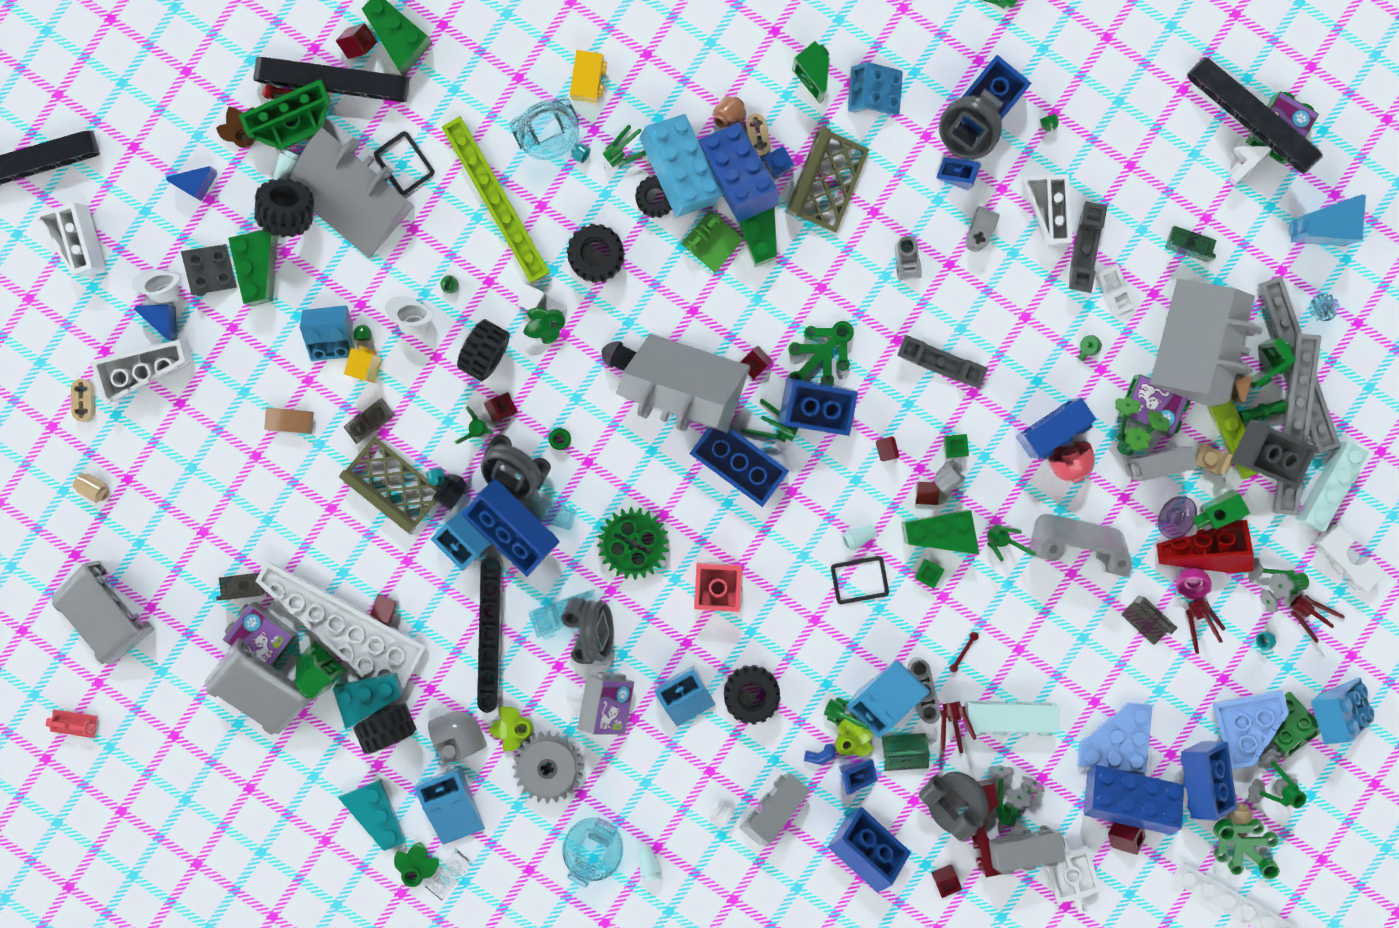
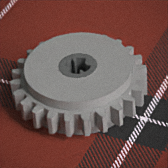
(557, 780)

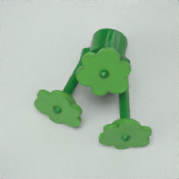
(1136, 438)

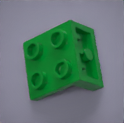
(1296, 729)

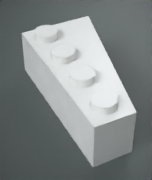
(132, 370)

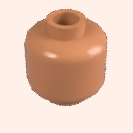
(729, 112)

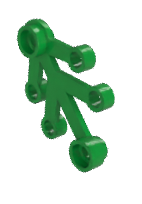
(824, 351)
(1228, 830)

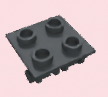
(208, 269)

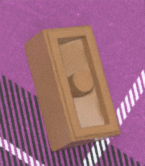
(1241, 388)

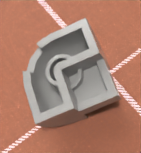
(456, 736)

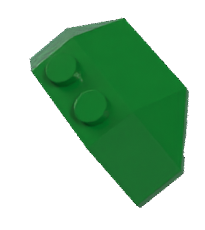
(288, 117)

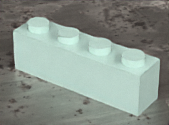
(1332, 486)
(1013, 717)

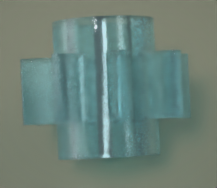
(1324, 307)

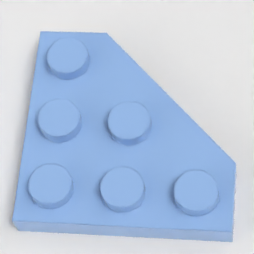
(1250, 724)
(1120, 740)

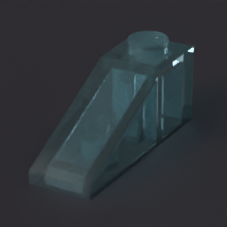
(547, 619)

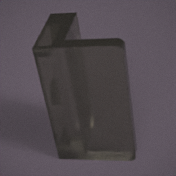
(239, 587)
(1148, 620)

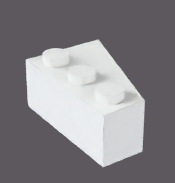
(1051, 206)
(75, 238)

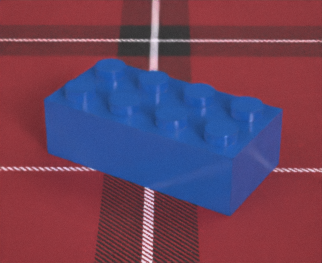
(739, 172)
(740, 463)
(510, 527)
(1134, 800)

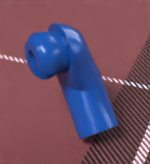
(822, 757)

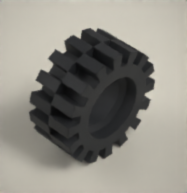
(642, 202)

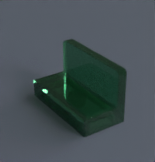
(1191, 244)
(905, 752)

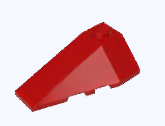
(1216, 550)

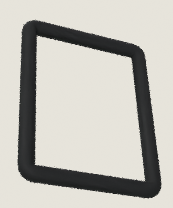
(418, 151)
(862, 598)

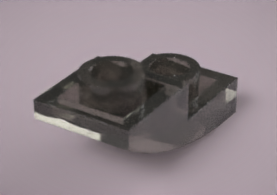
(369, 421)

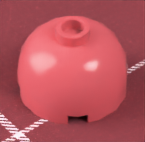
(1073, 462)

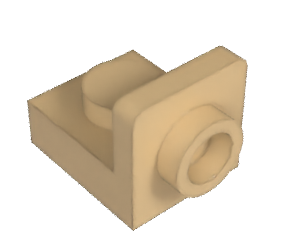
(1213, 460)

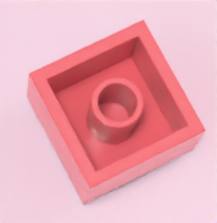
(718, 587)

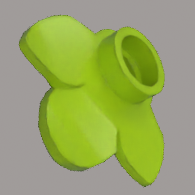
(508, 728)
(857, 736)

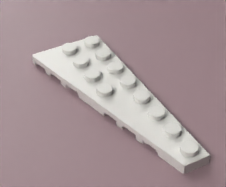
(349, 632)

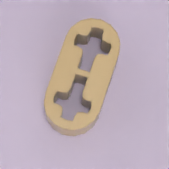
(763, 133)
(83, 400)

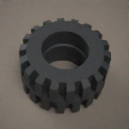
(284, 207)
(582, 239)
(483, 350)
(755, 713)
(384, 729)

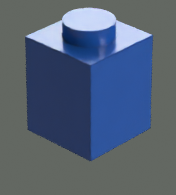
(778, 163)

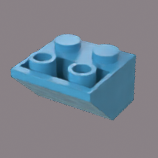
(327, 332)
(460, 541)
(684, 696)

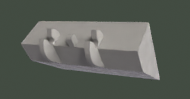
(349, 192)
(1204, 342)
(683, 383)

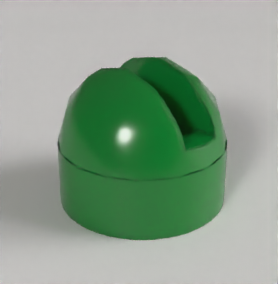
(1050, 121)
(454, 284)
(362, 333)

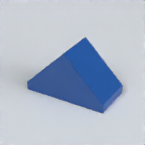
(958, 172)
(195, 181)
(161, 318)
(857, 775)

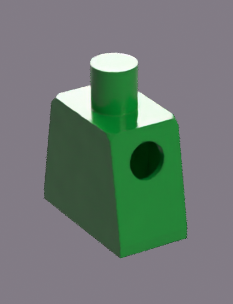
(1230, 507)

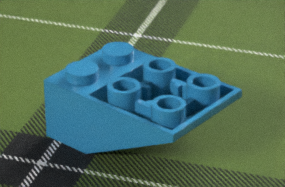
(887, 698)
(1343, 712)
(449, 805)

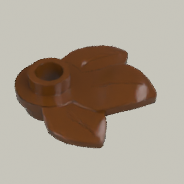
(233, 129)

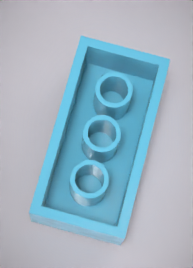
(680, 165)

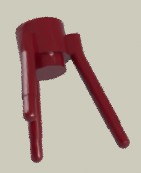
(1304, 607)
(1201, 609)
(953, 712)

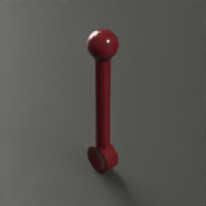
(973, 637)

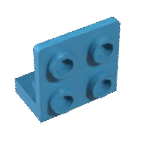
(875, 88)

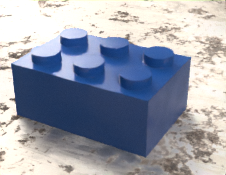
(1003, 83)
(818, 406)
(1056, 429)
(1208, 780)
(869, 849)

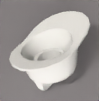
(157, 285)
(409, 314)

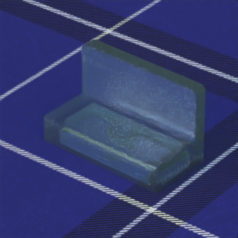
(553, 512)

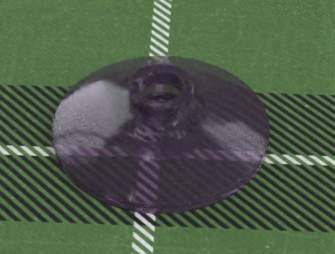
(1176, 517)

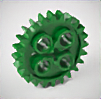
(624, 562)

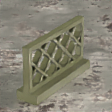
(810, 170)
(376, 498)

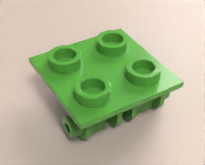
(712, 241)

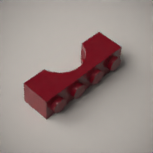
(980, 839)

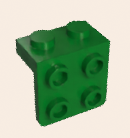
(1279, 356)

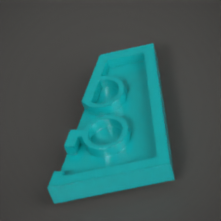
(366, 696)
(375, 813)

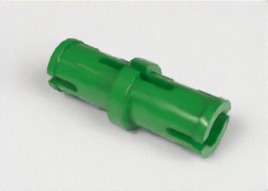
(1263, 411)

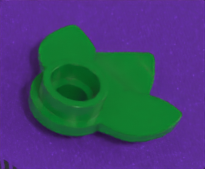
(542, 325)
(417, 862)

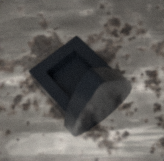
(617, 355)
(451, 491)

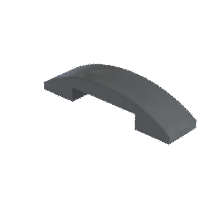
(1086, 246)
(942, 362)

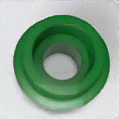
(552, 439)

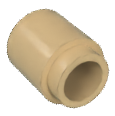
(91, 487)
(1242, 815)

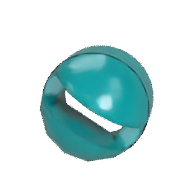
(581, 153)
(436, 476)
(1260, 641)

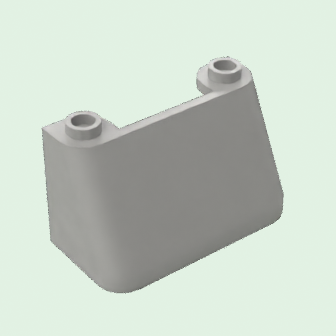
(1054, 532)
(99, 614)
(255, 688)

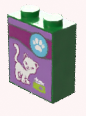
(1297, 114)
(1158, 400)

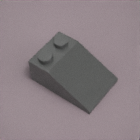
(1274, 454)

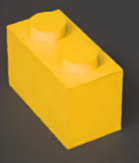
(587, 76)
(363, 364)

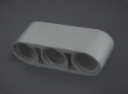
(929, 700)

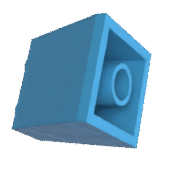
(1333, 225)

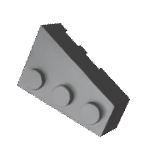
(775, 809)
(1027, 850)

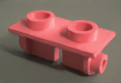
(72, 723)

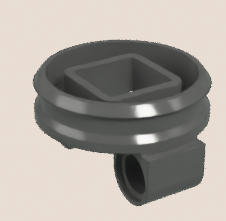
(961, 139)
(532, 471)
(594, 626)
(940, 787)

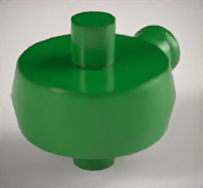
(1090, 346)

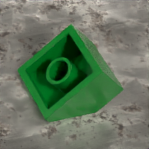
(812, 69)

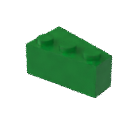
(397, 33)
(760, 236)
(255, 265)
(944, 531)
(316, 671)

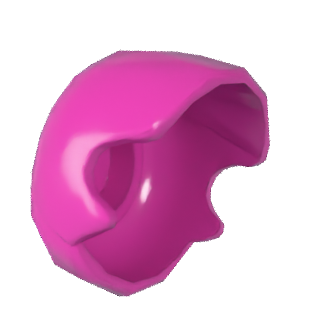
(1194, 583)

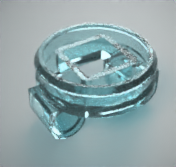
(540, 115)
(581, 868)

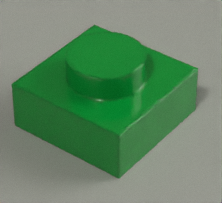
(956, 446)
(929, 573)

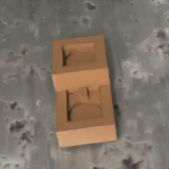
(289, 420)

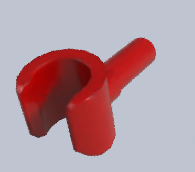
(270, 90)

